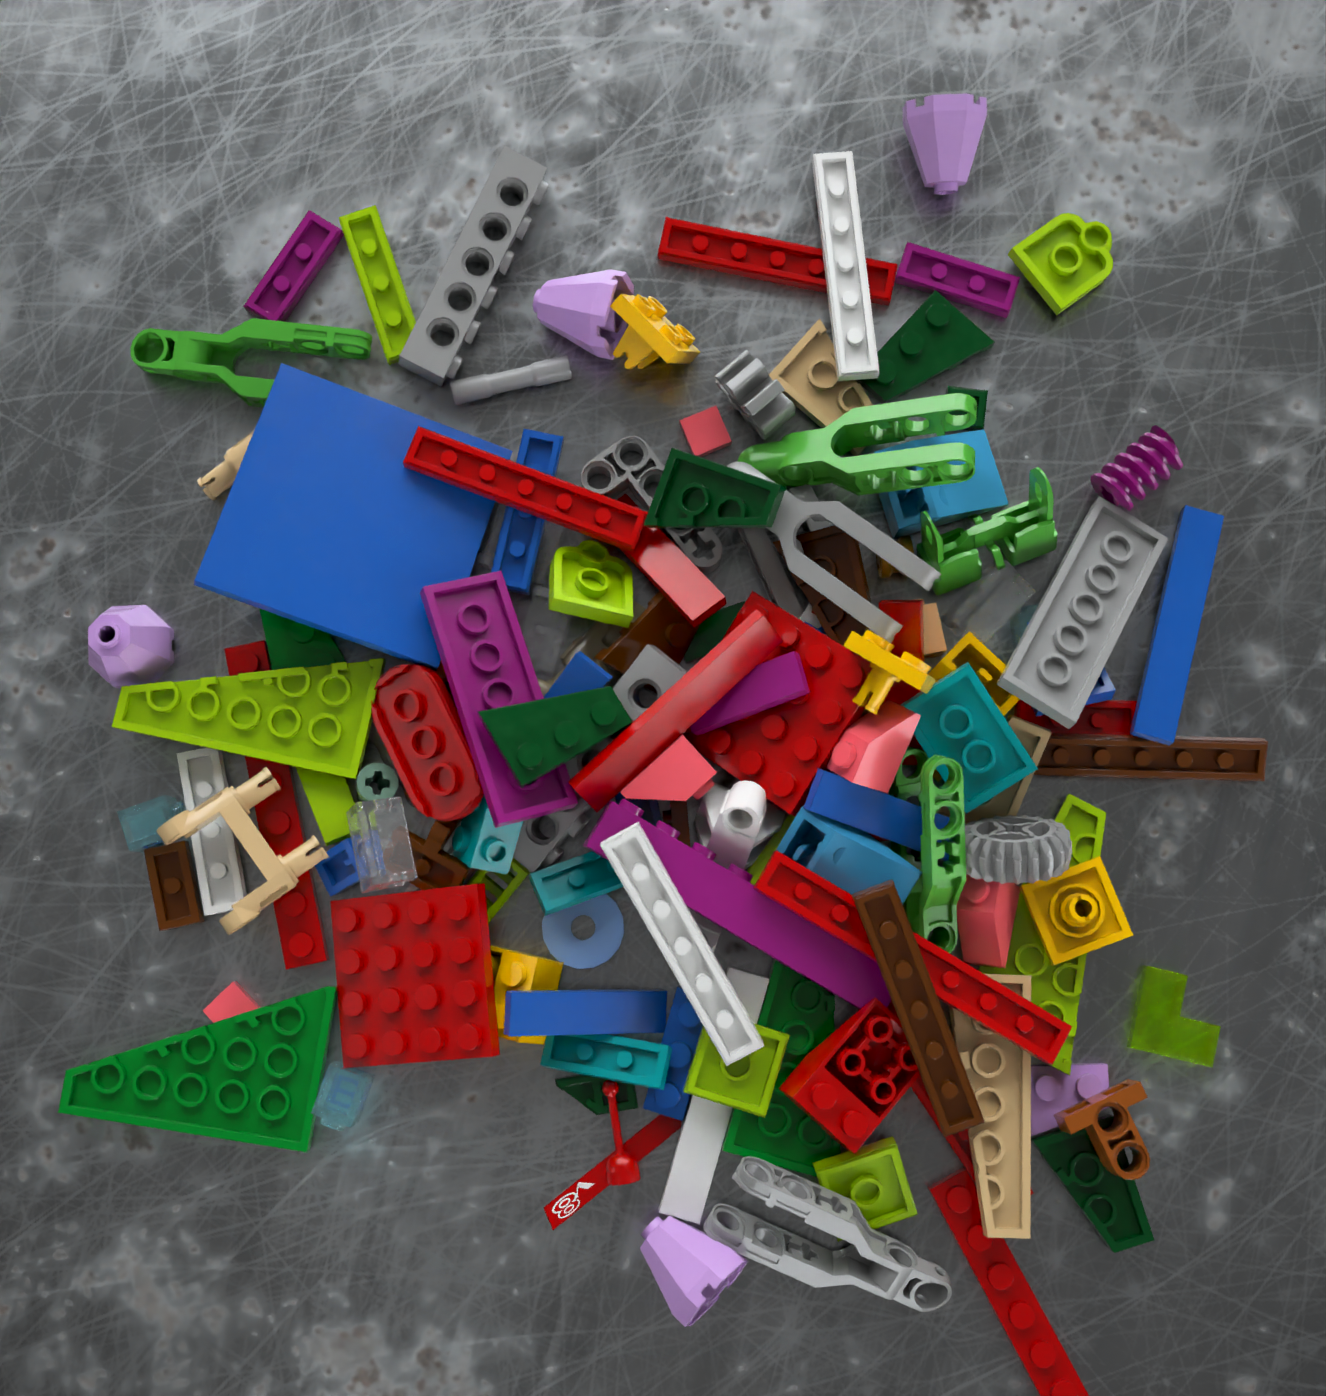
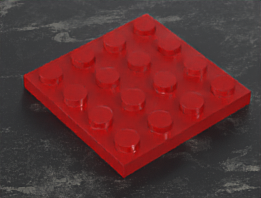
(794, 739)
(415, 977)

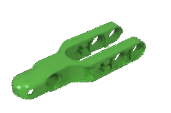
(214, 356)
(814, 455)
(936, 893)

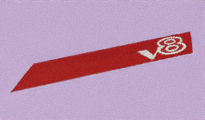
(596, 1181)

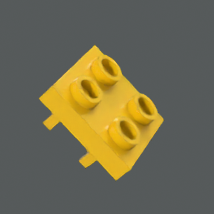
(651, 334)

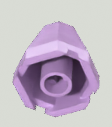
(944, 138)
(582, 311)
(130, 645)
(688, 1266)

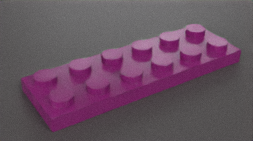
(486, 671)

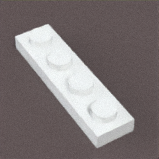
(214, 845)

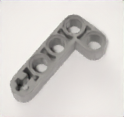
(637, 479)

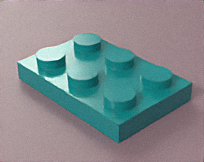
(968, 727)

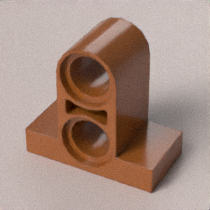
(1121, 1132)

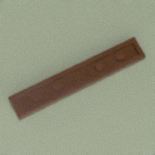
(1141, 758)
(918, 1007)

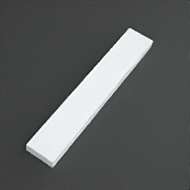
(845, 266)
(682, 943)
(706, 1125)

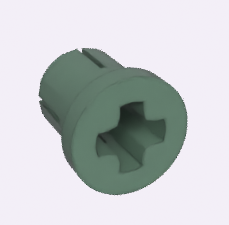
(384, 777)

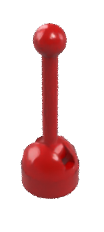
(622, 1166)

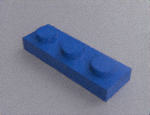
(682, 1035)

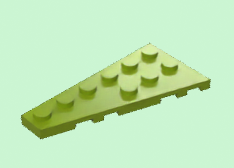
(282, 716)
(1056, 986)

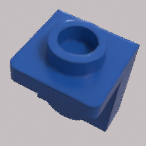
(339, 869)

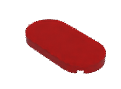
(426, 742)

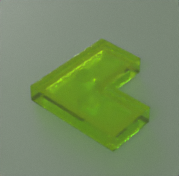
(1158, 1023)

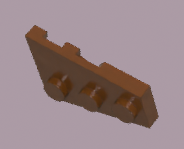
(842, 558)
(657, 626)

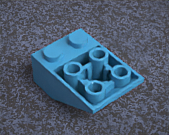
(947, 501)
(845, 855)

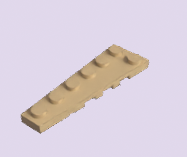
(1003, 1143)

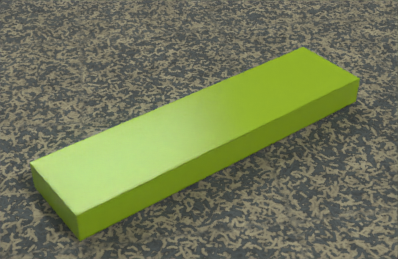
(379, 279)

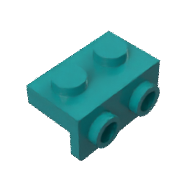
(483, 845)

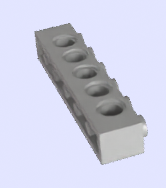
(510, 174)
(539, 851)

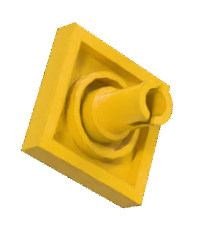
(886, 669)
(1076, 911)

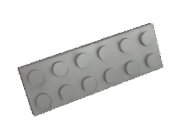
(1082, 613)

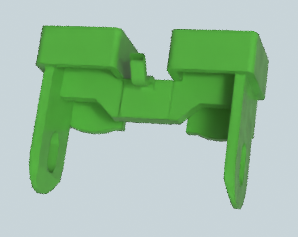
(1020, 532)

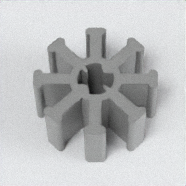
(755, 394)

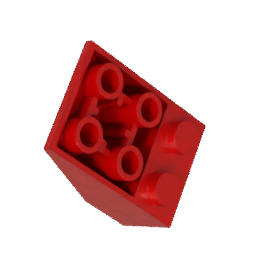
(855, 1075)

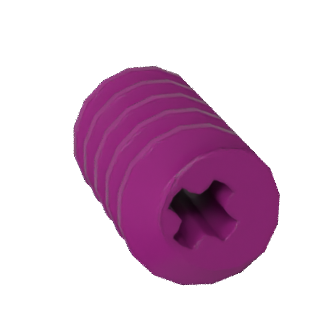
(1137, 468)

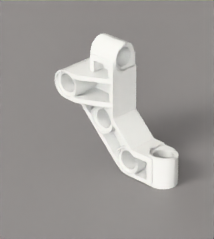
(737, 828)

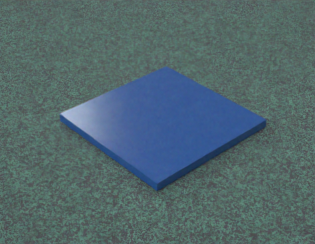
(337, 526)

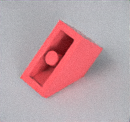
(875, 746)
(673, 775)
(986, 921)

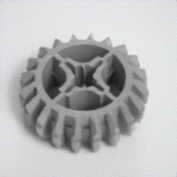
(1016, 849)

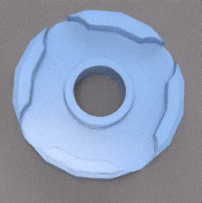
(589, 952)

